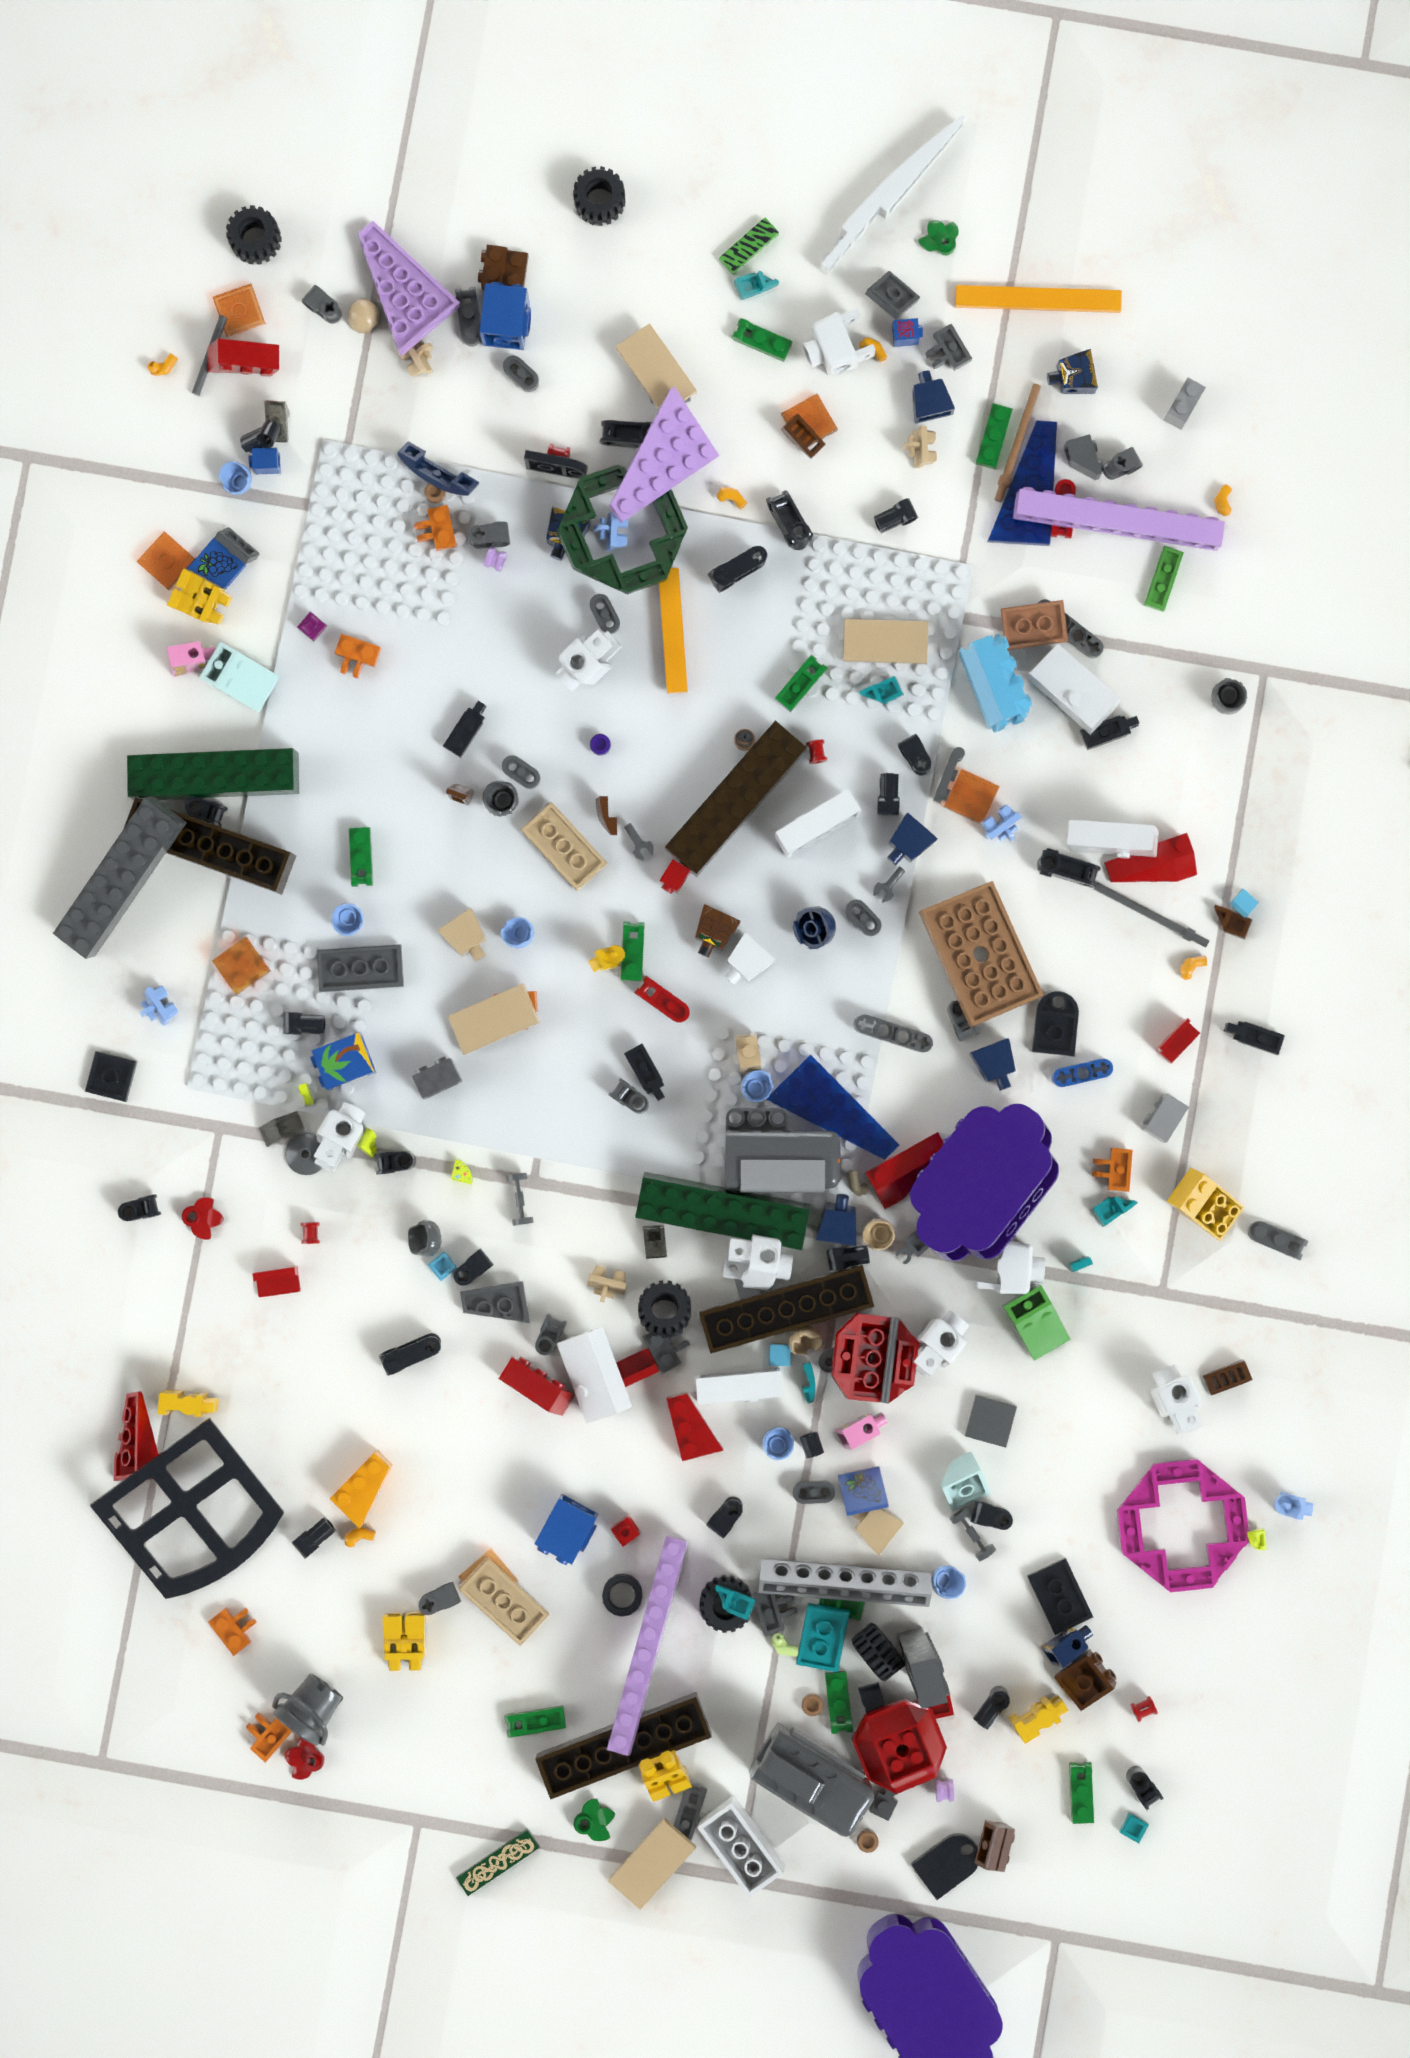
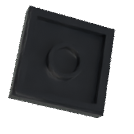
(111, 1076)

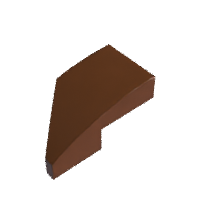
(607, 822)
(1232, 922)

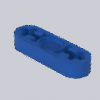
(1096, 1063)

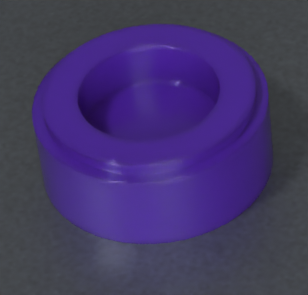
(600, 744)

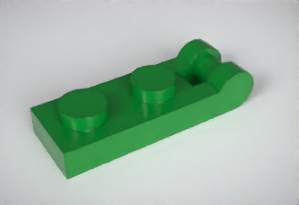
(762, 340)
(800, 684)
(361, 856)
(633, 961)
(838, 1701)
(536, 1721)
(1081, 1793)

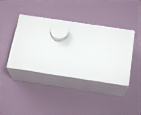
(1074, 688)
(817, 823)
(1113, 838)
(594, 1375)
(739, 1386)
(741, 1846)

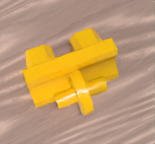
(607, 958)

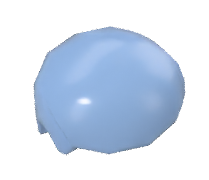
(235, 478)
(347, 919)
(517, 932)
(756, 1086)
(778, 1443)
(948, 1582)

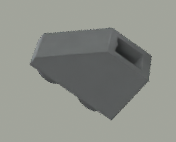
(1082, 456)

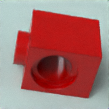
(674, 877)
(625, 1530)

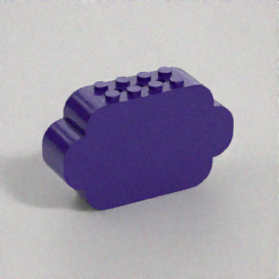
(984, 1182)
(926, 1991)

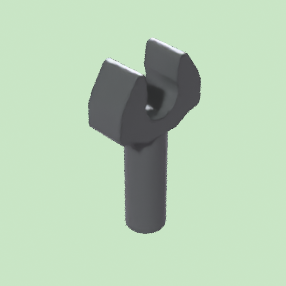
(639, 844)
(889, 884)

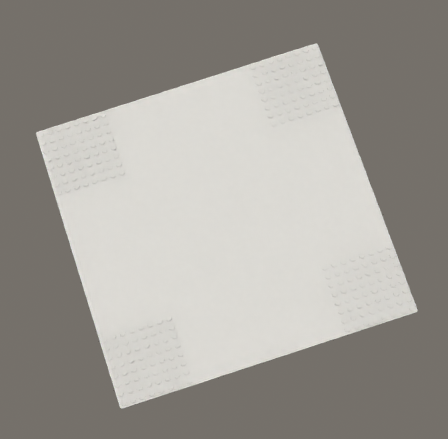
(496, 637)

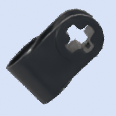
(914, 751)
(209, 811)
(391, 1162)
(143, 1208)
(475, 1265)
(987, 1514)
(723, 1519)
(871, 1697)
(1145, 1789)

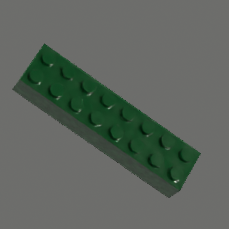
(213, 774)
(721, 1210)

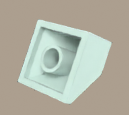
(964, 1482)

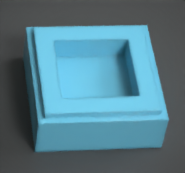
(1244, 903)
(442, 1266)
(779, 1355)

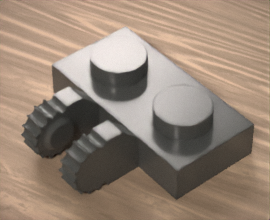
(952, 348)
(663, 1351)
(769, 1612)

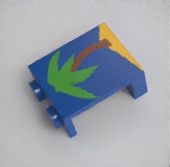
(342, 1061)

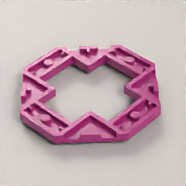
(1154, 1561)

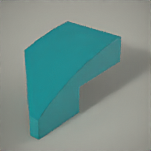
(754, 284)
(884, 691)
(1111, 1208)
(809, 1389)
(736, 1602)

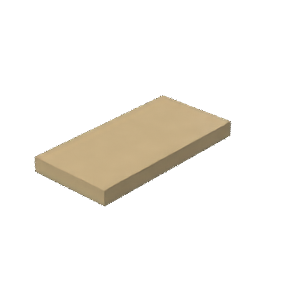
(654, 365)
(885, 641)
(564, 846)
(493, 1019)
(503, 1601)
(652, 1863)

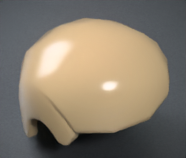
(363, 316)
(878, 1234)
(804, 1339)

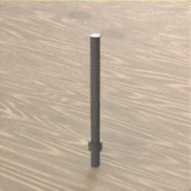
(1187, 933)

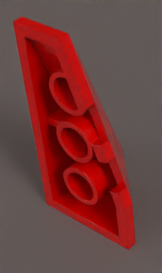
(1172, 864)

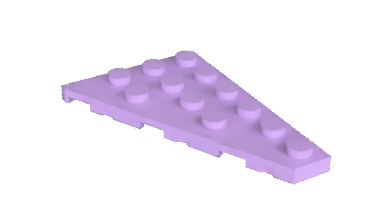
(408, 293)
(666, 457)

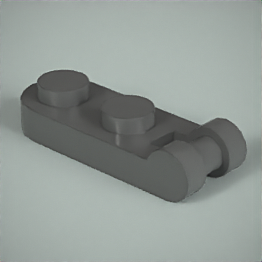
(469, 316)
(949, 775)
(1276, 1239)
(689, 1811)

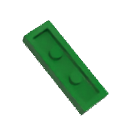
(994, 436)

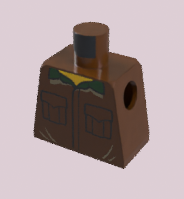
(714, 930)

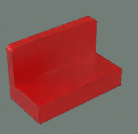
(1177, 1041)
(277, 1281)
(637, 1367)

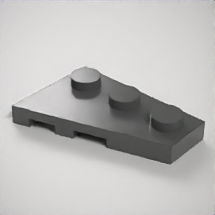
(497, 1301)

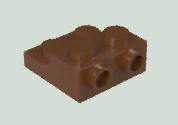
(503, 266)
(1086, 1679)

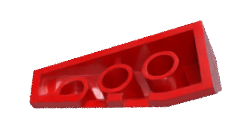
(896, 1176)
(136, 1438)

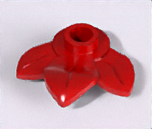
(205, 1218)
(300, 1759)

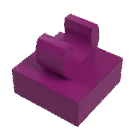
(312, 626)

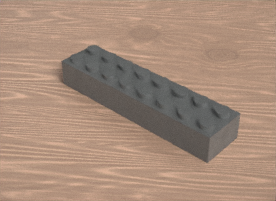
(119, 877)
(923, 1667)

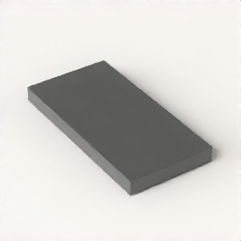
(360, 968)

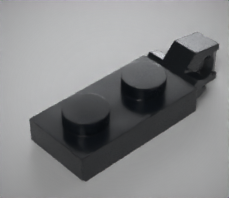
(465, 730)
(1109, 731)
(1256, 1036)
(645, 1071)

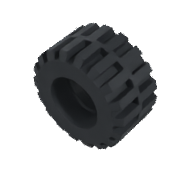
(599, 180)
(250, 219)
(659, 1292)
(710, 1615)
(878, 1652)

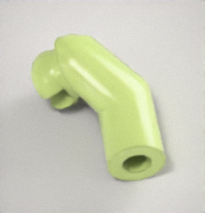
(782, 1647)

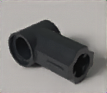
(262, 437)
(901, 514)
(888, 800)
(297, 1023)
(844, 1257)
(811, 1444)
(311, 1539)
(991, 1709)

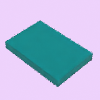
(822, 1637)

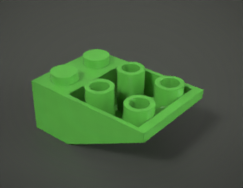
(1036, 1322)

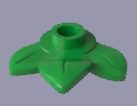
(938, 235)
(597, 1820)

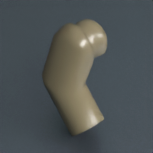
(853, 1182)

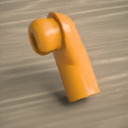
(879, 351)
(162, 368)
(731, 494)
(1221, 502)
(1190, 964)
(357, 1534)

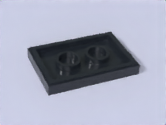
(1060, 1596)

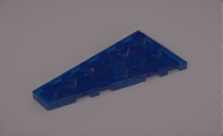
(1033, 471)
(824, 1102)

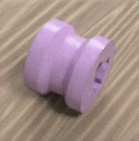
(495, 559)
(944, 1790)

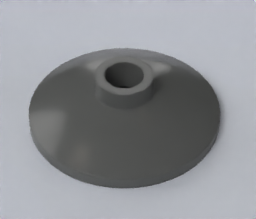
(294, 1151)

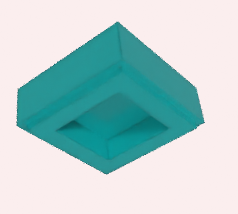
(1080, 1263)
(1134, 1828)

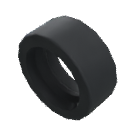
(618, 1611)

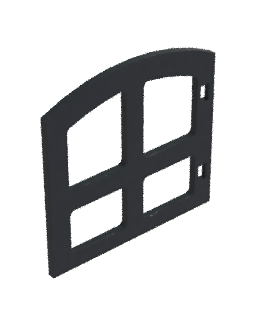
(185, 1505)

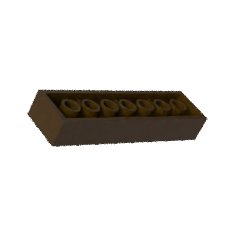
(736, 798)
(230, 853)
(786, 1309)
(588, 1760)

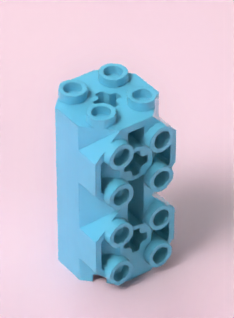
(994, 682)

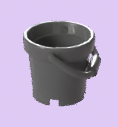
(308, 1709)

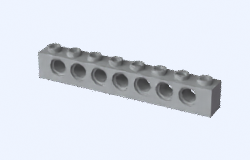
(861, 1584)

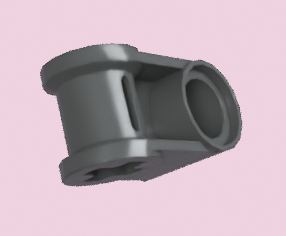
(321, 303)
(1122, 464)
(492, 535)
(960, 1023)
(628, 1096)
(550, 1333)
(443, 1598)

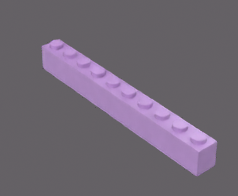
(1118, 519)
(647, 1646)

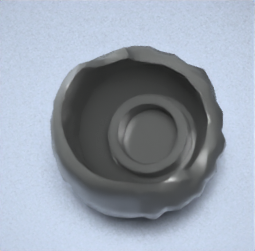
(1229, 696)
(500, 798)
(424, 1238)

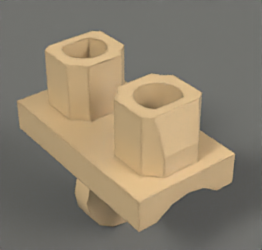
(420, 355)
(918, 446)
(604, 1286)

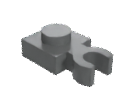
(914, 1245)
(883, 1804)

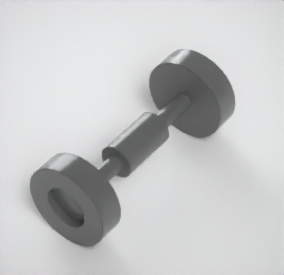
(519, 1199)
(986, 1551)

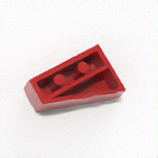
(242, 357)
(536, 1386)
(691, 1429)

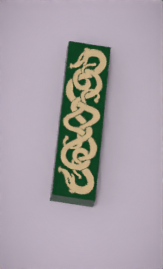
(497, 1862)

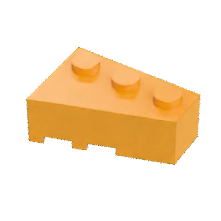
(361, 1489)

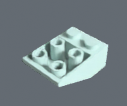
(239, 677)

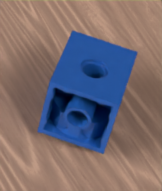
(505, 316)
(567, 1530)

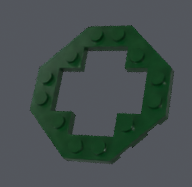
(605, 568)

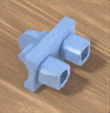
(613, 539)
(993, 829)
(153, 997)
(1293, 1506)

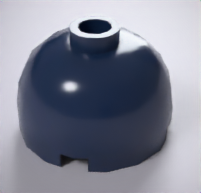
(814, 927)

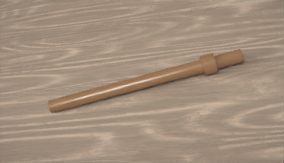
(1005, 480)

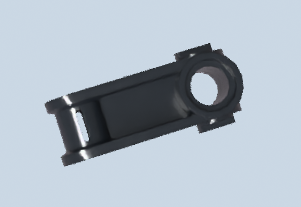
(623, 433)
(789, 521)
(737, 568)
(1068, 868)
(409, 1353)

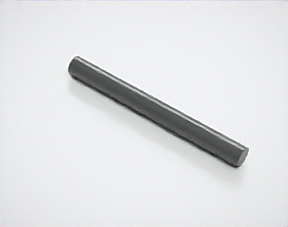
(203, 370)
(889, 1362)

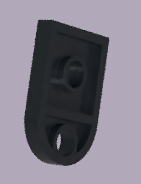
(554, 464)
(1056, 1027)
(945, 1865)

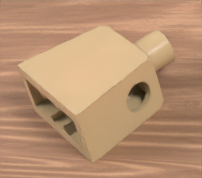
(465, 935)
(748, 1052)
(877, 1528)

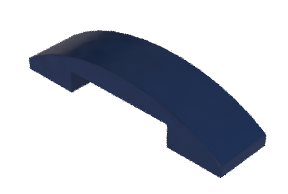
(433, 474)

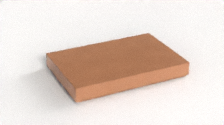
(1034, 624)

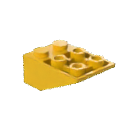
(1205, 1203)

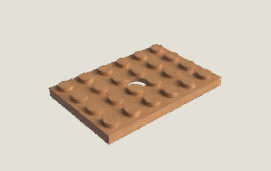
(981, 921)

